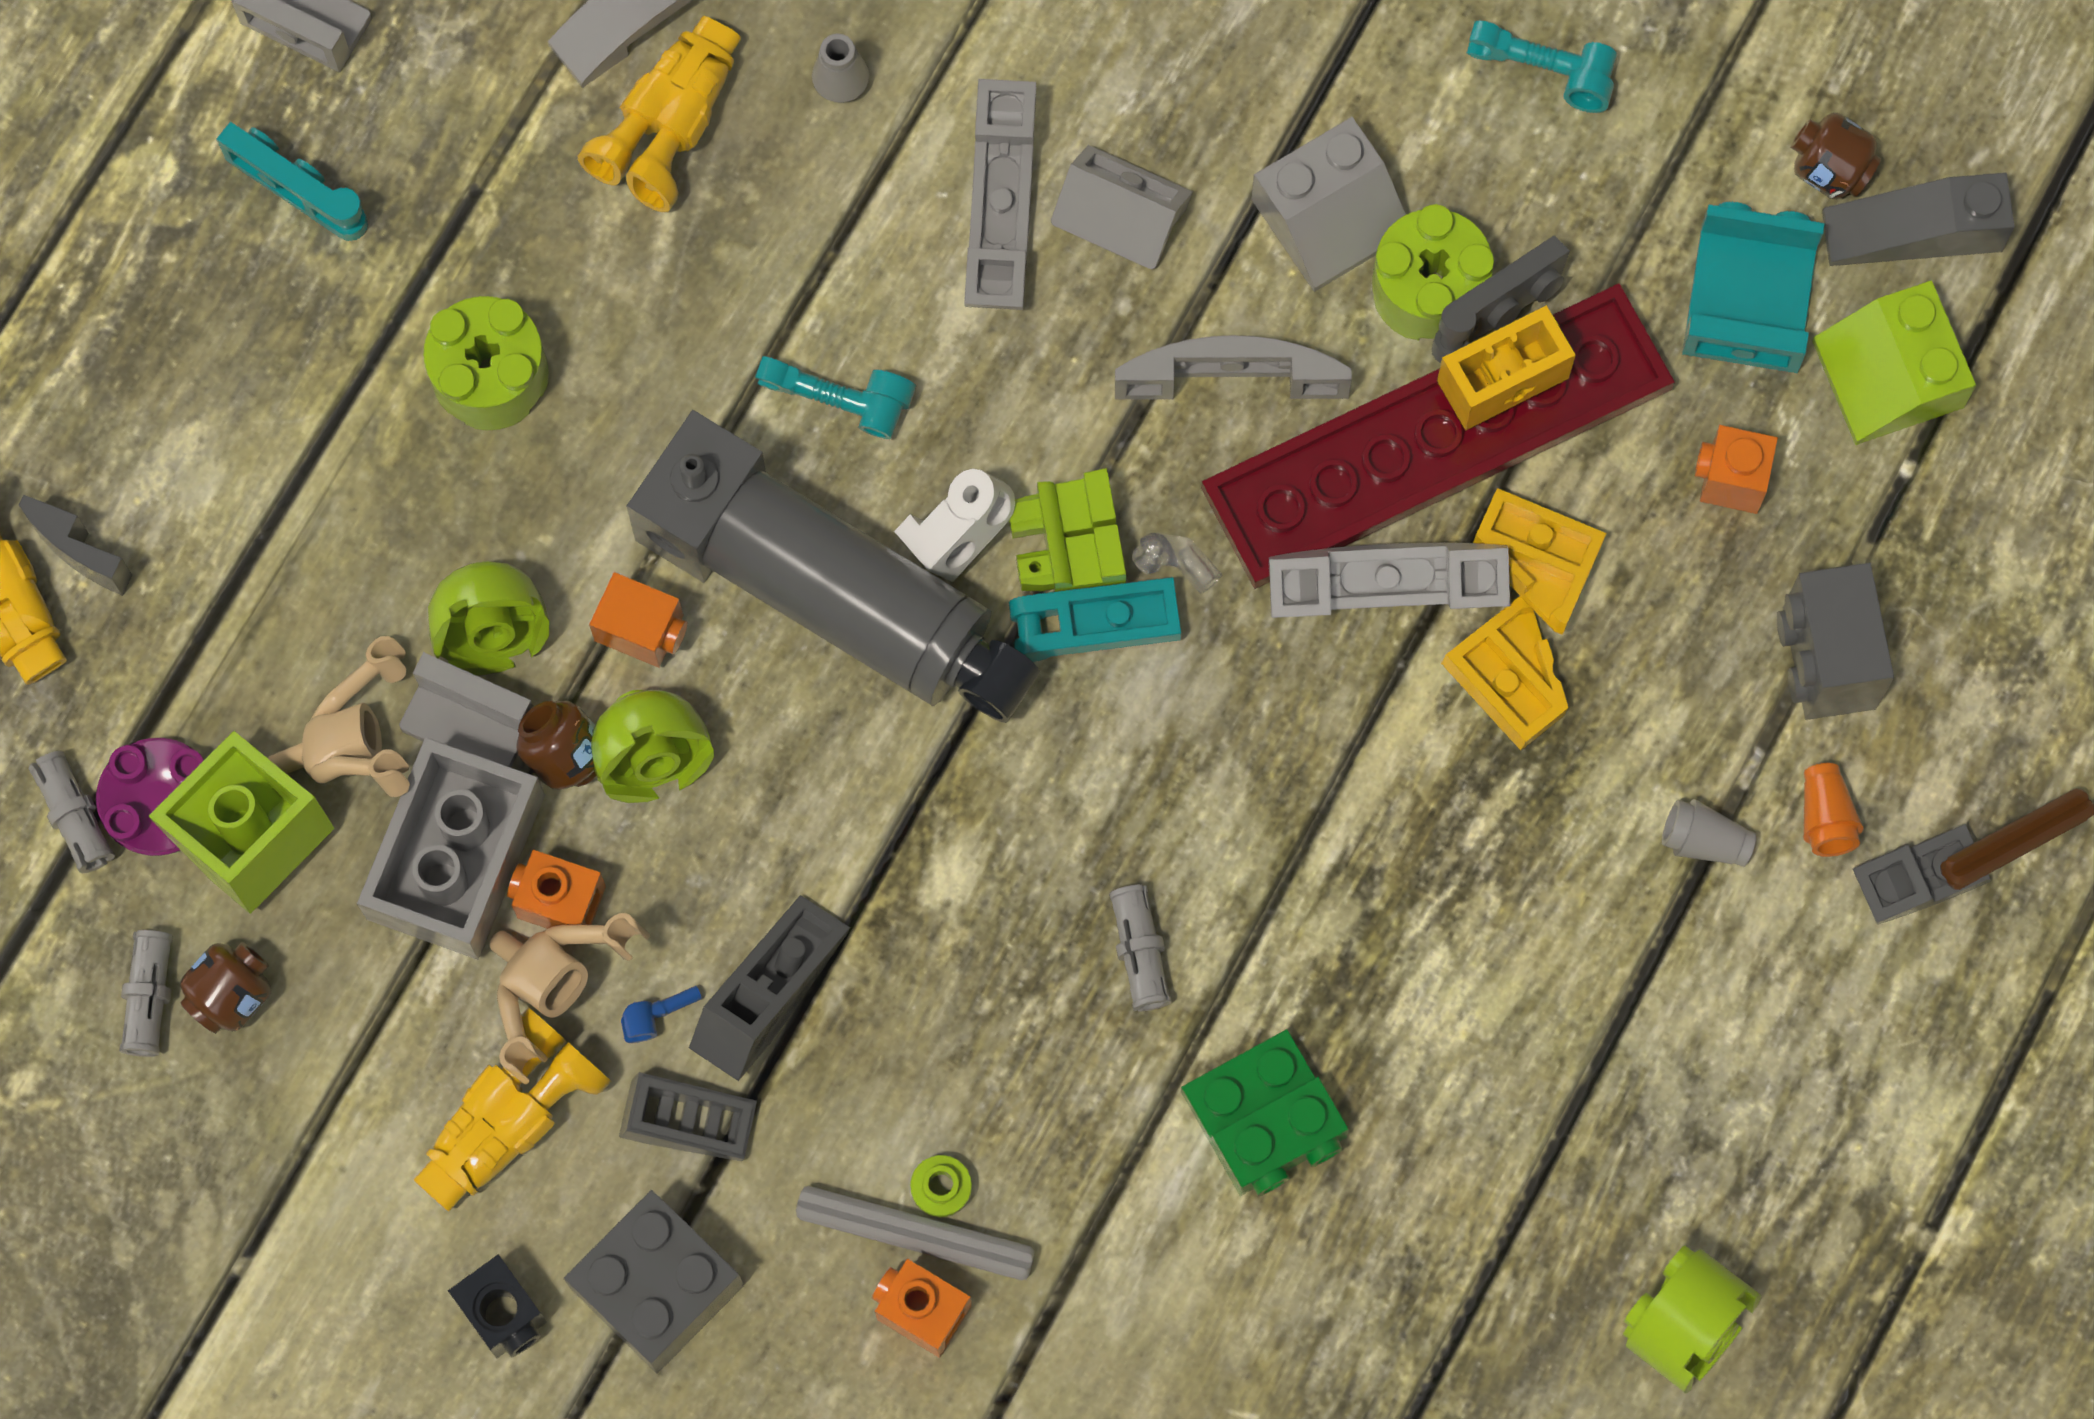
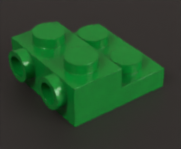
(1266, 1115)

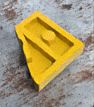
(1546, 554)
(1510, 673)

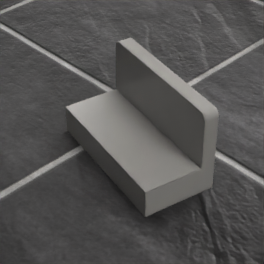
(314, 28)
(1119, 206)
(464, 711)

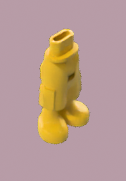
(667, 101)
(25, 620)
(502, 1120)

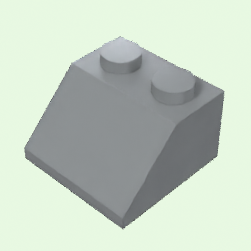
(1328, 203)

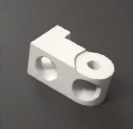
(961, 524)

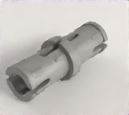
(71, 812)
(1140, 948)
(146, 993)

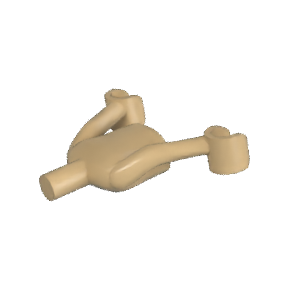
(351, 739)
(548, 977)

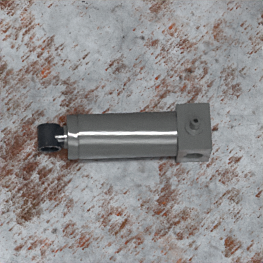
(721, 512)

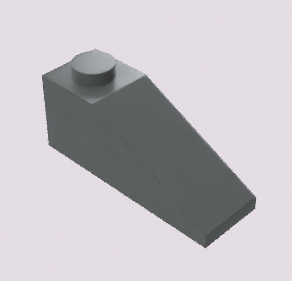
(1922, 221)
(766, 988)

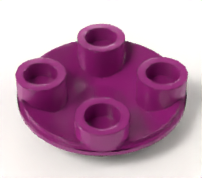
(135, 785)

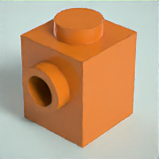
(1736, 468)
(638, 620)
(555, 891)
(920, 1306)

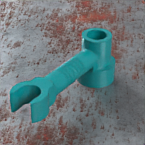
(1589, 73)
(878, 404)

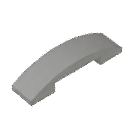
(602, 30)
(1001, 194)
(1310, 371)
(1389, 577)

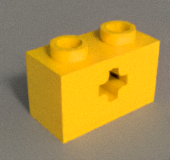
(1506, 367)

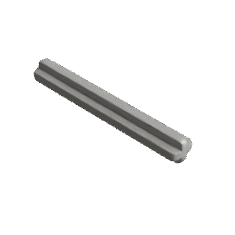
(915, 1233)

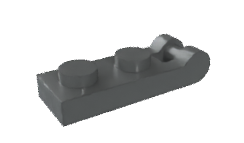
(1501, 297)

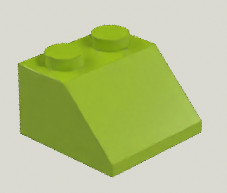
(1895, 363)
(242, 821)

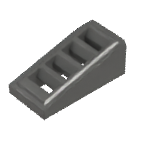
(660, 1135)

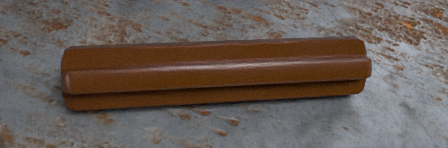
(2017, 839)

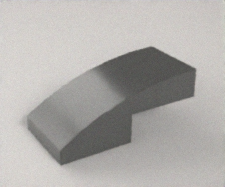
(66, 538)
(1912, 876)

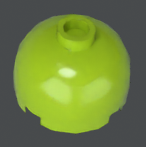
(486, 617)
(647, 743)

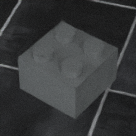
(1835, 642)
(654, 1281)

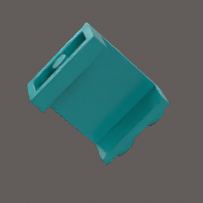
(1752, 287)

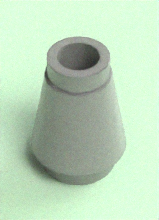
(839, 70)
(1706, 835)

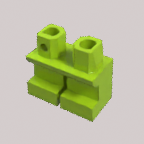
(1077, 532)

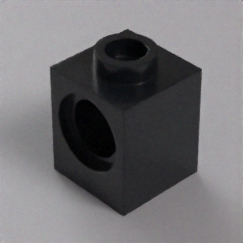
(480, 1289)

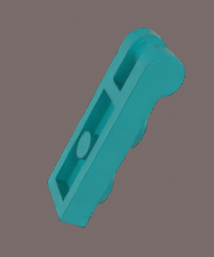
(294, 182)
(1097, 618)

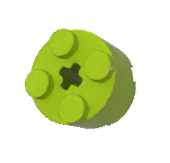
(1428, 243)
(480, 331)
(1690, 1317)

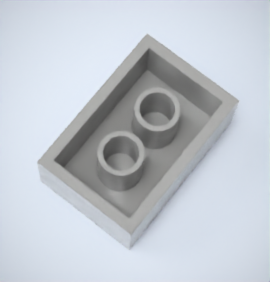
(451, 848)

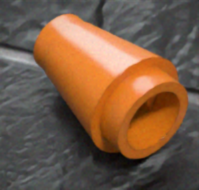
(1829, 812)

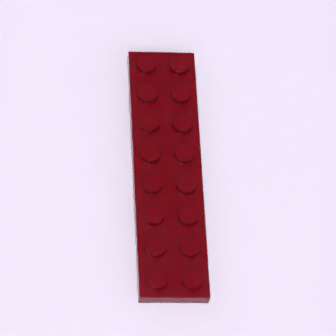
(1414, 450)

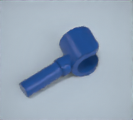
(639, 1017)

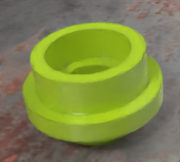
(945, 1204)

